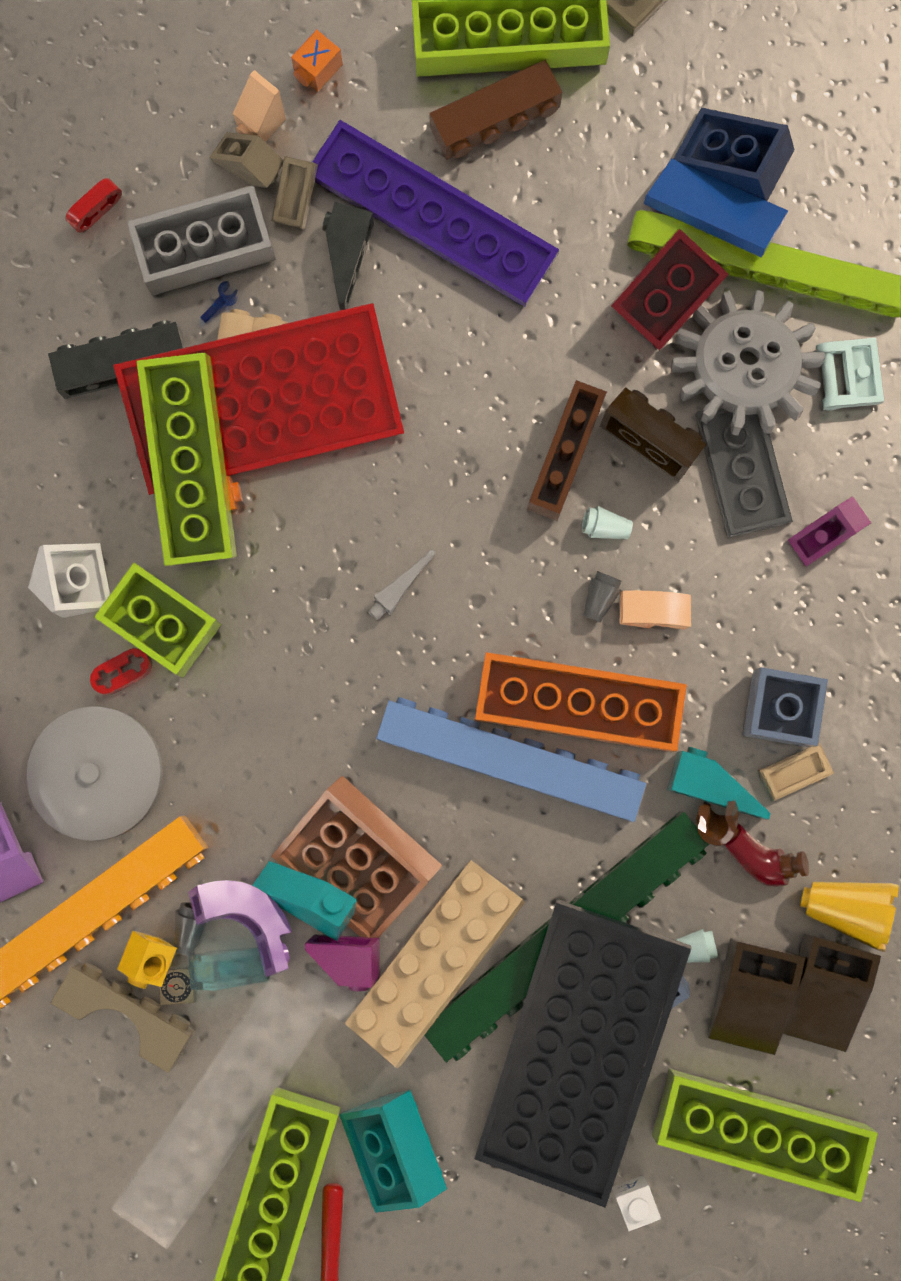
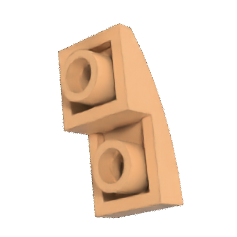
(655, 608)

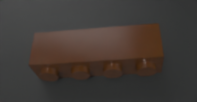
(496, 110)
(566, 450)

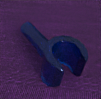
(227, 300)

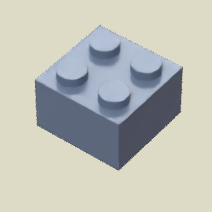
(785, 707)

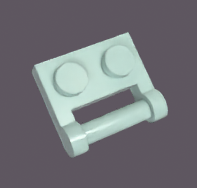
(860, 372)

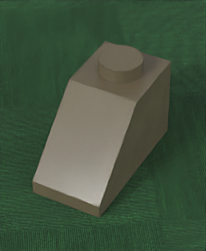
(248, 158)

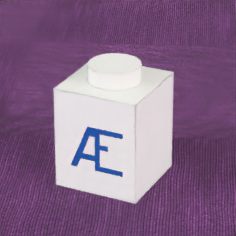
(636, 1203)

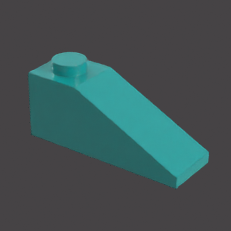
(709, 782)
(308, 898)

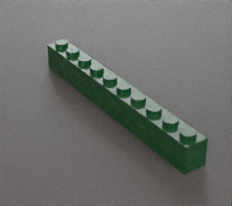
(612, 895)

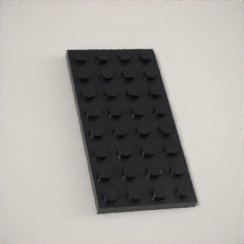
(582, 1052)

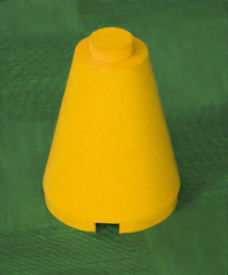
(854, 909)

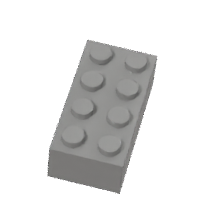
(201, 240)

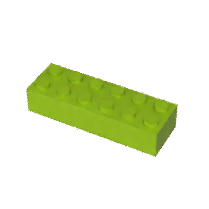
(507, 35)
(186, 458)
(764, 1135)
(278, 1189)

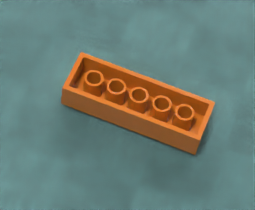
(580, 702)

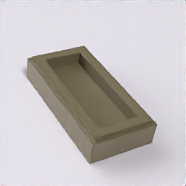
(294, 192)

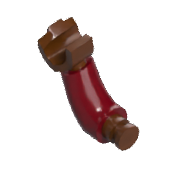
(763, 863)

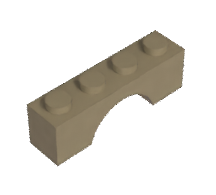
(160, 1035)

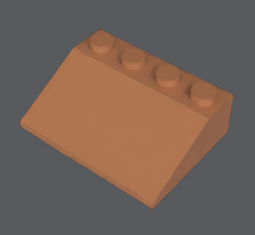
(361, 853)

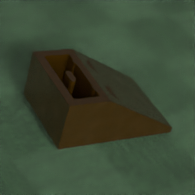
(831, 992)
(755, 996)

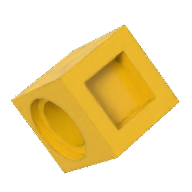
(146, 960)

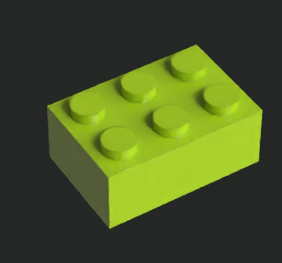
(158, 620)

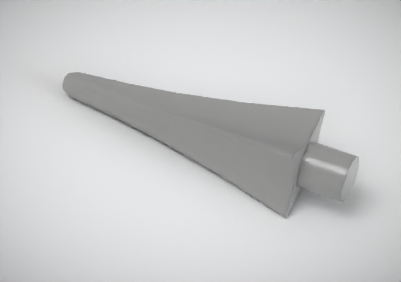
(391, 595)

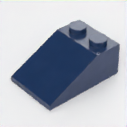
(737, 150)

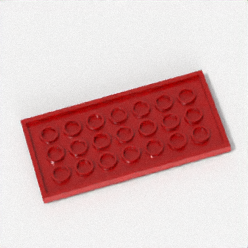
(288, 390)

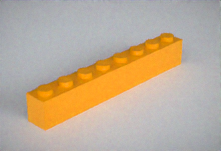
(98, 906)

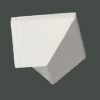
(70, 578)

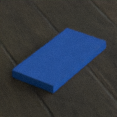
(716, 207)

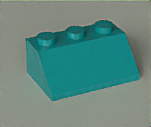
(393, 1152)

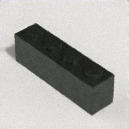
(90, 365)

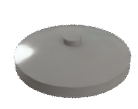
(94, 773)

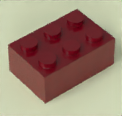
(669, 289)

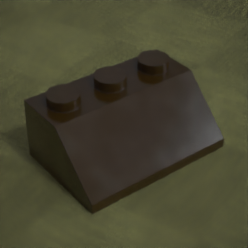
(652, 433)

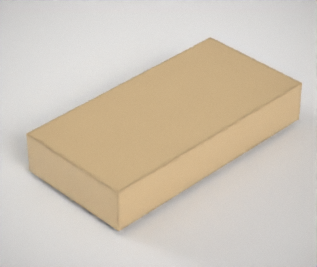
(795, 772)

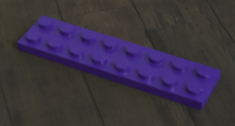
(433, 213)

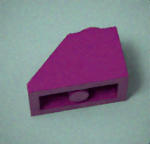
(829, 531)
(347, 961)

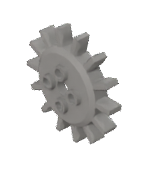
(733, 385)

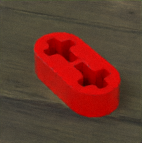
(93, 205)
(117, 664)

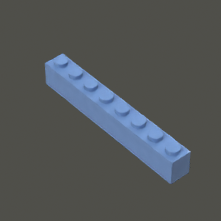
(510, 760)

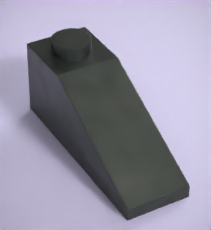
(347, 239)

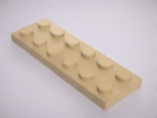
(434, 963)

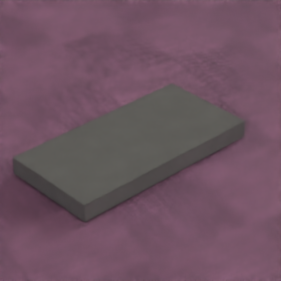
(744, 475)

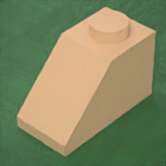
(259, 108)

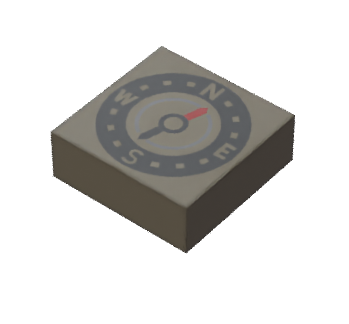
(177, 988)

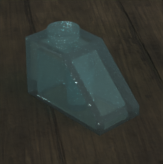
(226, 969)

